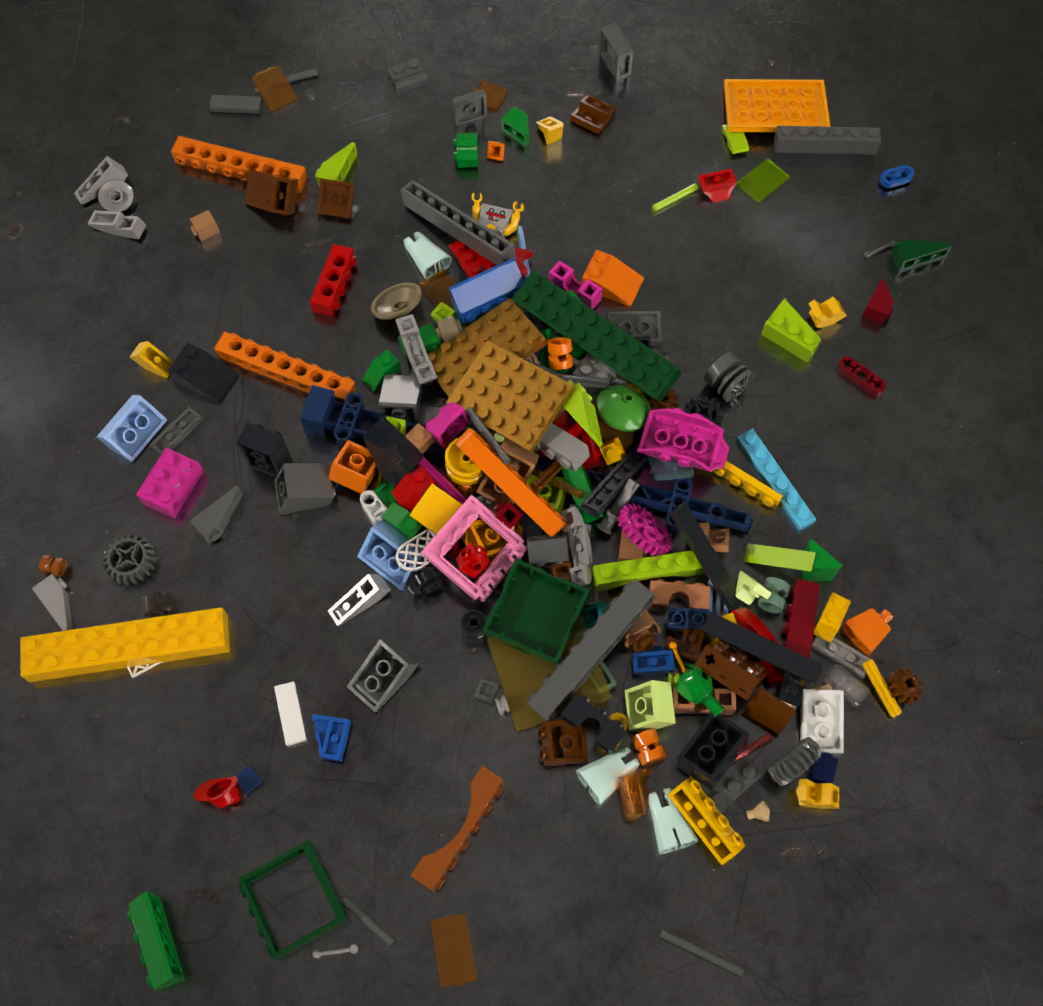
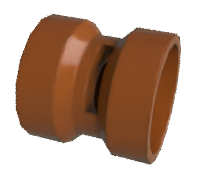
(52, 565)

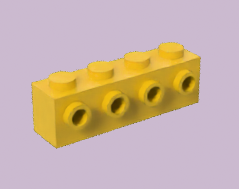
(706, 820)

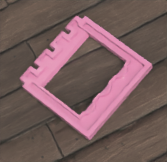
(451, 534)

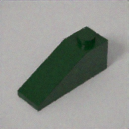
(917, 252)

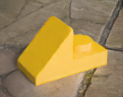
(551, 128)

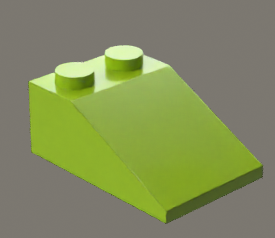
(584, 412)

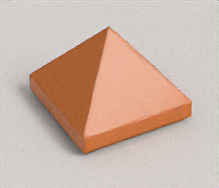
(495, 150)

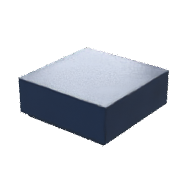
(248, 779)

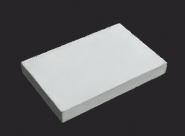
(823, 718)

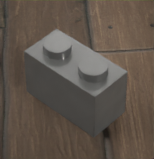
(547, 549)

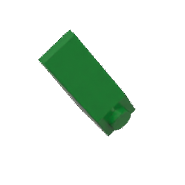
(580, 481)

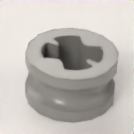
(502, 705)

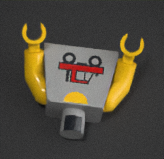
(496, 218)

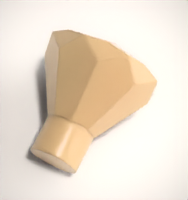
(760, 812)

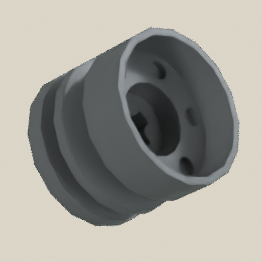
(729, 376)

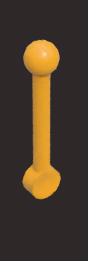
(673, 645)

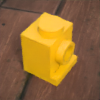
(612, 450)

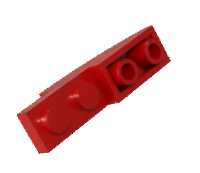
(750, 621)

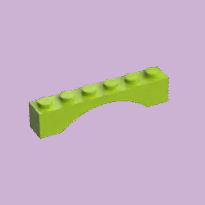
(620, 573)

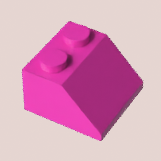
(447, 424)

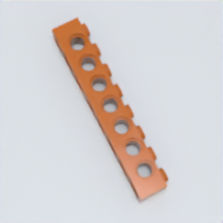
(231, 161)
(275, 370)

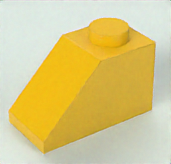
(152, 359)

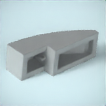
(117, 224)

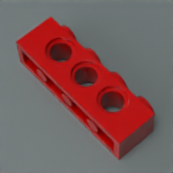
(341, 257)

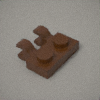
(690, 643)

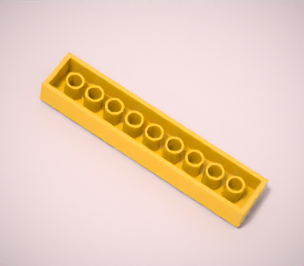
(124, 645)

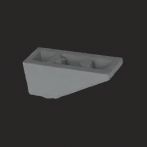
(105, 172)
(359, 598)
(56, 600)

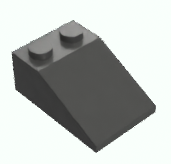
(382, 674)

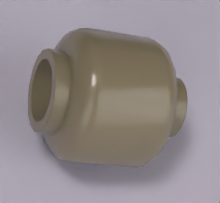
(448, 328)

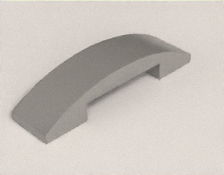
(415, 349)
(579, 545)

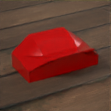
(718, 184)

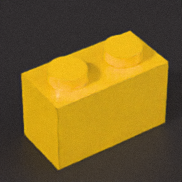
(831, 617)

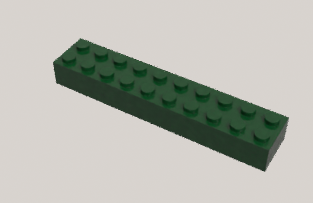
(597, 336)

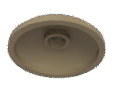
(396, 301)

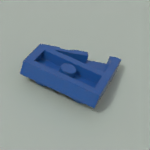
(331, 736)

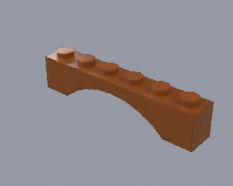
(433, 867)

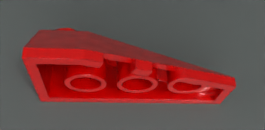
(412, 488)

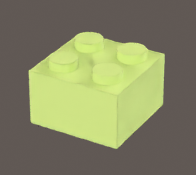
(650, 706)

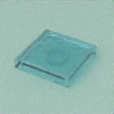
(669, 470)

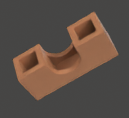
(694, 595)
(725, 697)

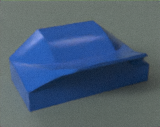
(653, 662)

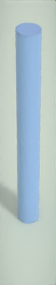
(521, 243)

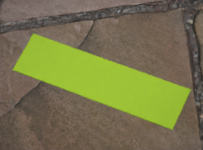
(779, 557)

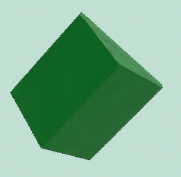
(824, 566)

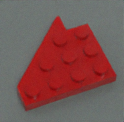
(474, 263)

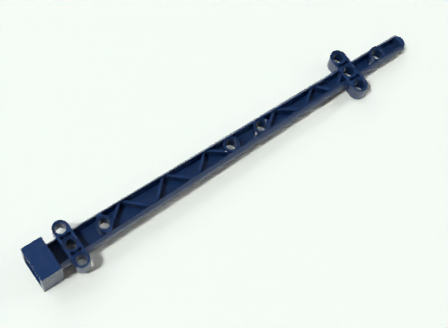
(326, 414)

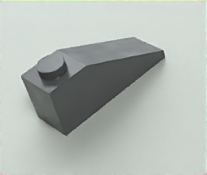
(215, 518)

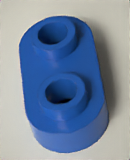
(894, 176)

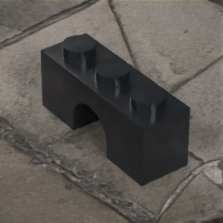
(609, 731)

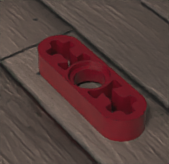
(847, 372)

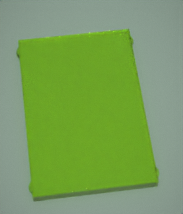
(762, 180)

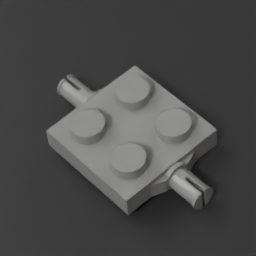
(592, 368)

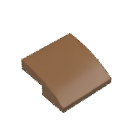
(717, 537)

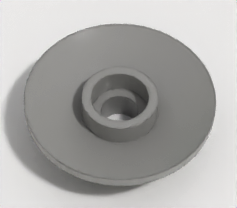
(112, 190)

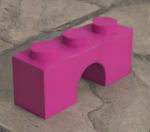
(564, 278)

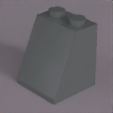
(401, 397)
(303, 487)

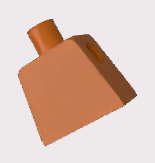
(868, 629)

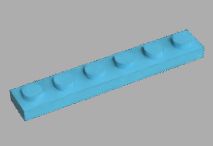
(776, 479)

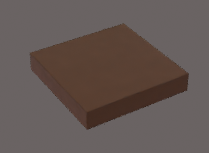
(335, 198)

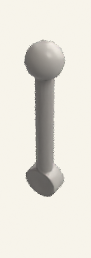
(317, 953)

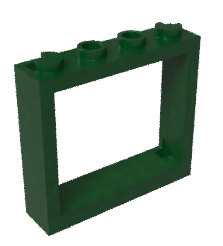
(255, 909)

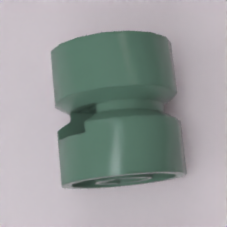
(776, 601)

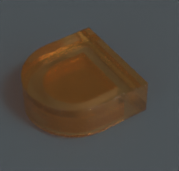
(644, 643)

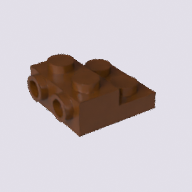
(562, 743)

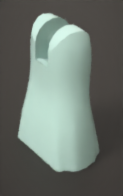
(427, 255)
(603, 773)
(670, 826)

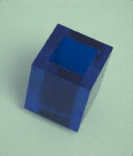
(823, 769)

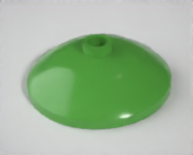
(623, 408)

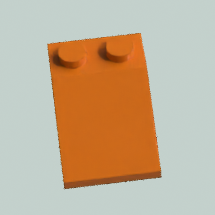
(614, 277)

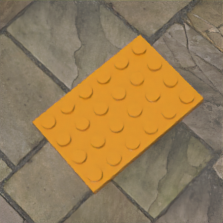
(766, 103)

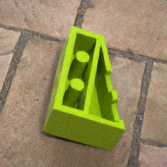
(791, 332)

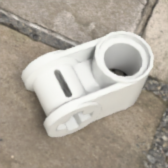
(372, 510)

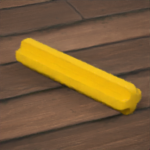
(881, 688)

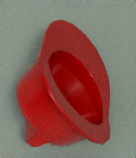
(219, 792)

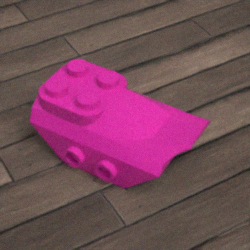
(684, 439)

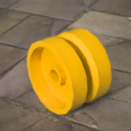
(461, 467)

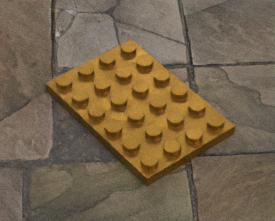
(502, 326)
(511, 395)

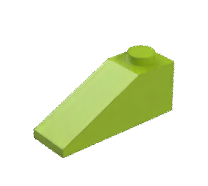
(338, 165)

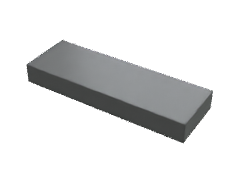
(842, 654)

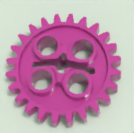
(644, 529)

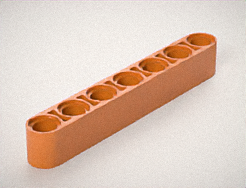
(511, 482)

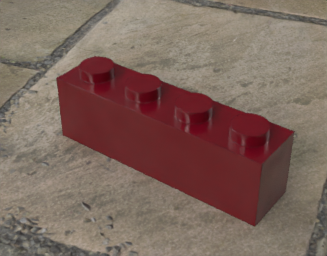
(801, 617)

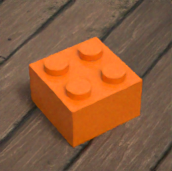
(353, 467)

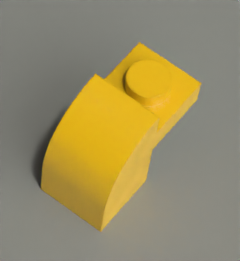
(826, 313)
(817, 794)

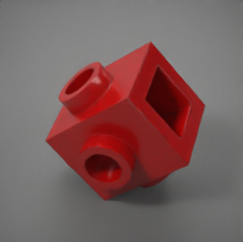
(472, 560)

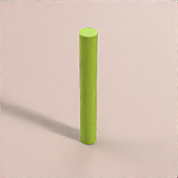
(675, 197)

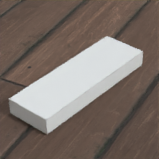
(290, 713)

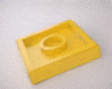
(435, 509)

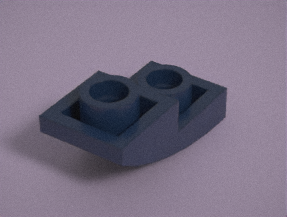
(687, 617)

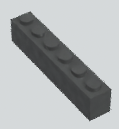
(827, 140)

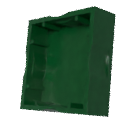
(536, 613)

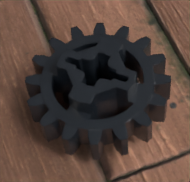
(705, 408)
(426, 580)

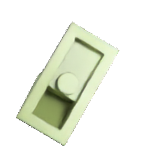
(749, 588)

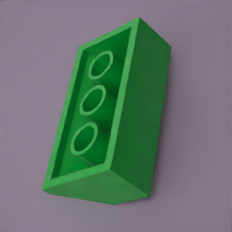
(155, 941)

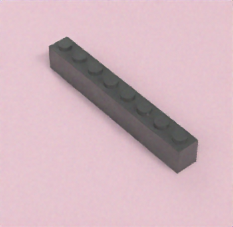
(457, 223)
(592, 650)

